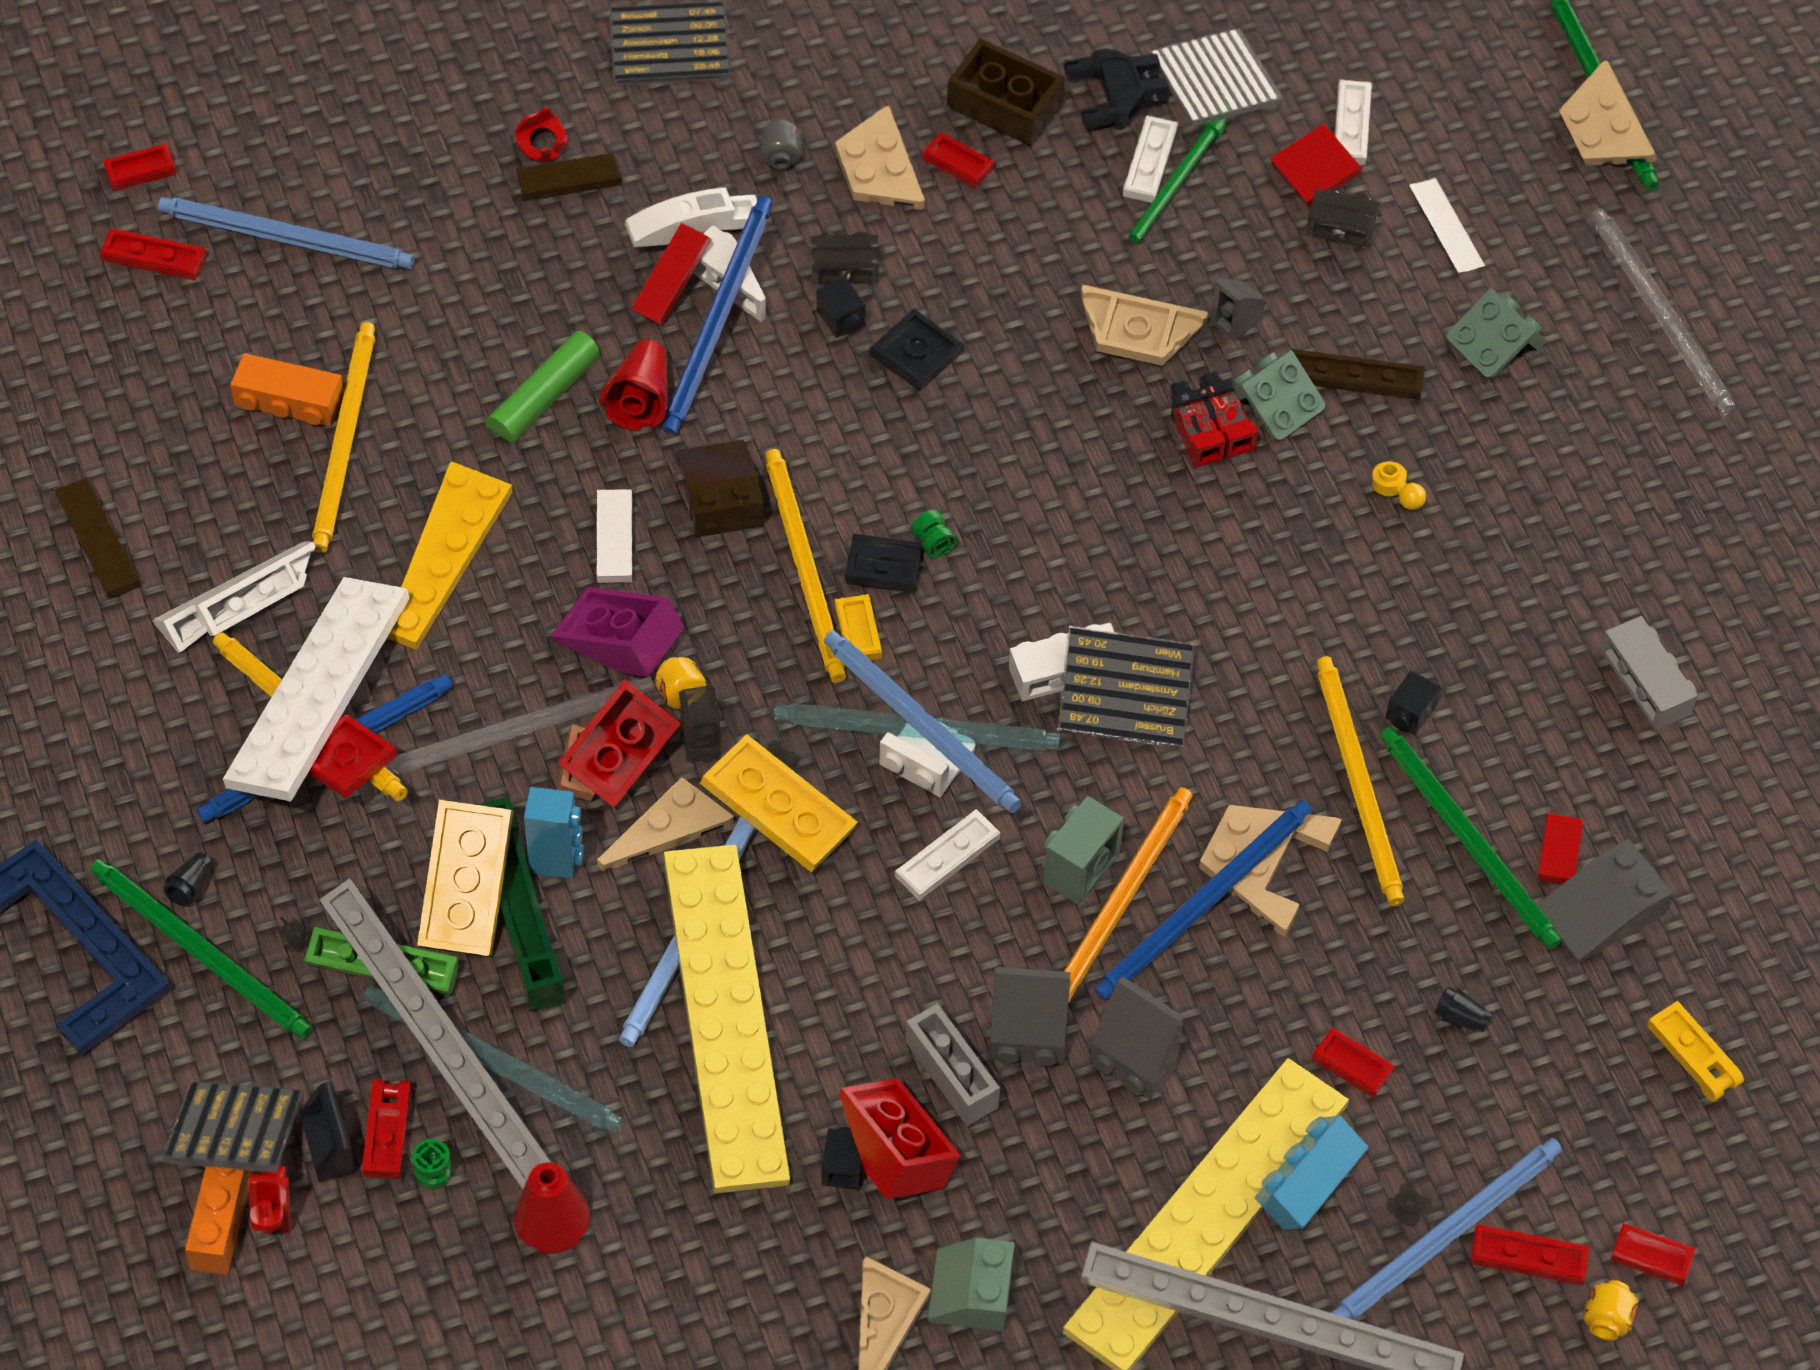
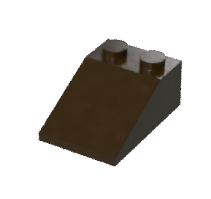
(721, 488)

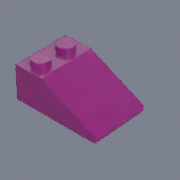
(620, 629)

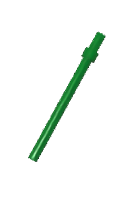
(1210, 132)

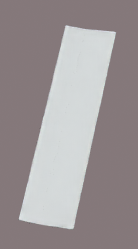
(1447, 225)

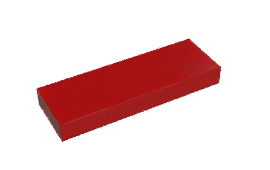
(153, 254)
(671, 274)
(1529, 1254)

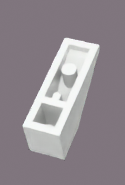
(713, 267)

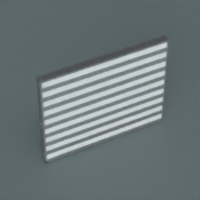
(1217, 77)

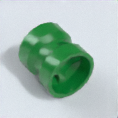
(936, 537)
(434, 1172)

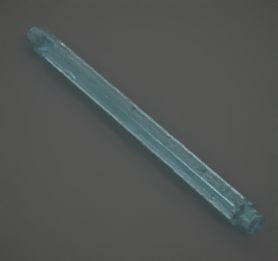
(893, 723)
(519, 1073)

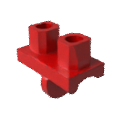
(270, 1201)

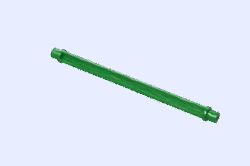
(1589, 62)
(1471, 838)
(201, 949)

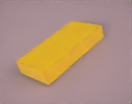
(858, 624)

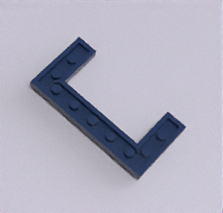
(134, 977)

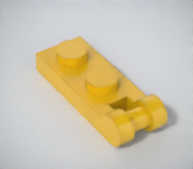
(1695, 1050)

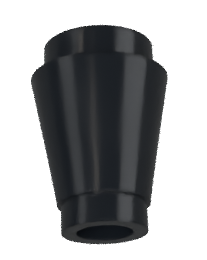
(188, 880)
(1462, 1010)

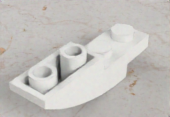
(697, 210)

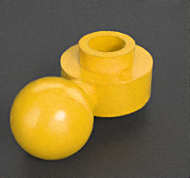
(1391, 480)

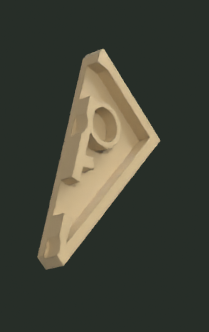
(674, 818)
(887, 1313)

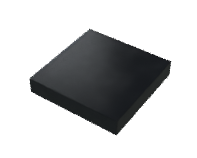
(916, 349)

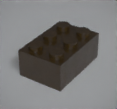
(1005, 91)

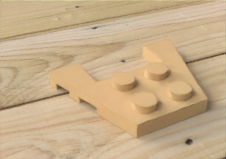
(1236, 831)

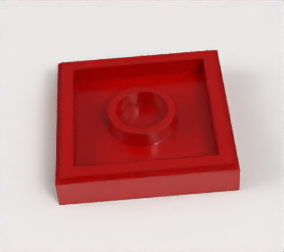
(1316, 163)
(351, 757)

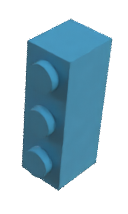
(553, 832)
(1310, 1171)

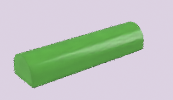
(544, 386)
(334, 952)

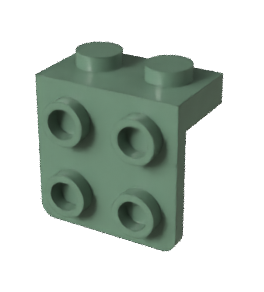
(1494, 333)
(1280, 393)

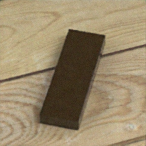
(568, 176)

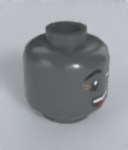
(780, 144)

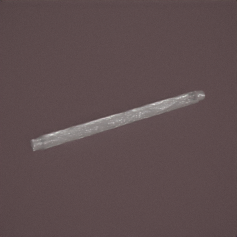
(1663, 311)
(508, 729)

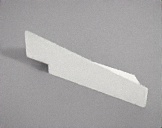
(236, 598)

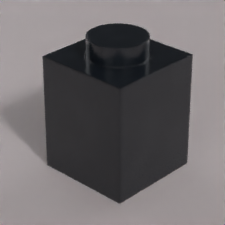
(840, 307)
(1413, 703)
(841, 1160)

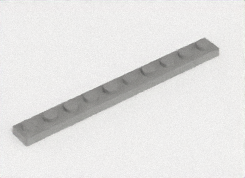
(434, 1030)
(1261, 1313)

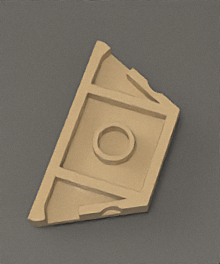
(1605, 122)
(878, 163)
(1138, 326)

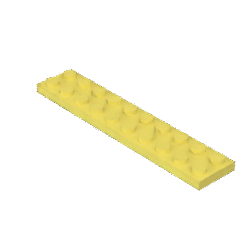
(726, 1020)
(1207, 1211)

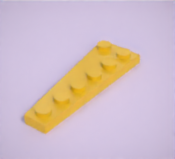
(453, 533)

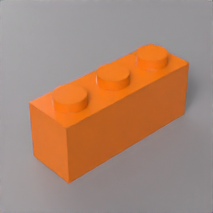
(287, 390)
(217, 1219)

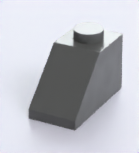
(1236, 307)

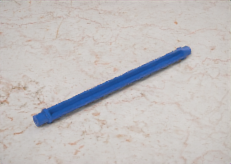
(717, 315)
(374, 721)
(1204, 898)

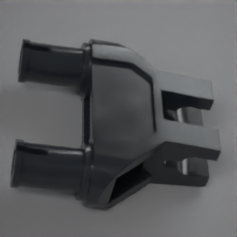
(1126, 83)

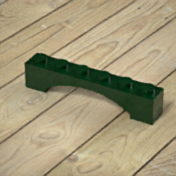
(525, 925)

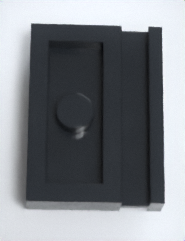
(883, 562)

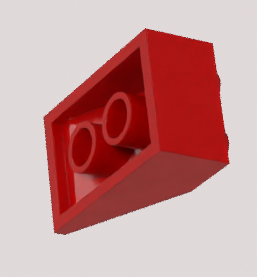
(619, 743)
(897, 1139)

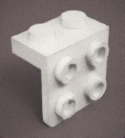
(918, 762)

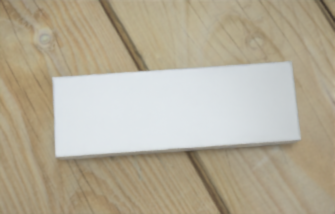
(1353, 117)
(1150, 159)
(614, 536)
(947, 854)

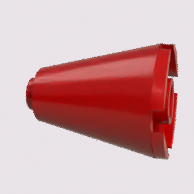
(638, 388)
(551, 1210)

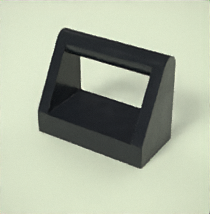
(326, 1135)

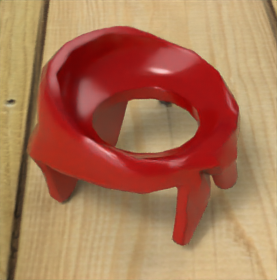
(540, 120)

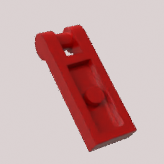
(386, 1129)

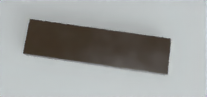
(1362, 374)
(97, 538)

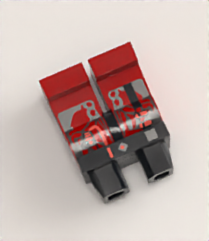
(1211, 420)

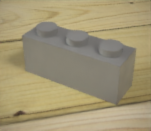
(1649, 672)
(952, 1064)

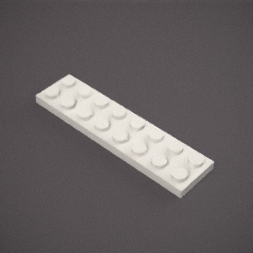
(316, 689)

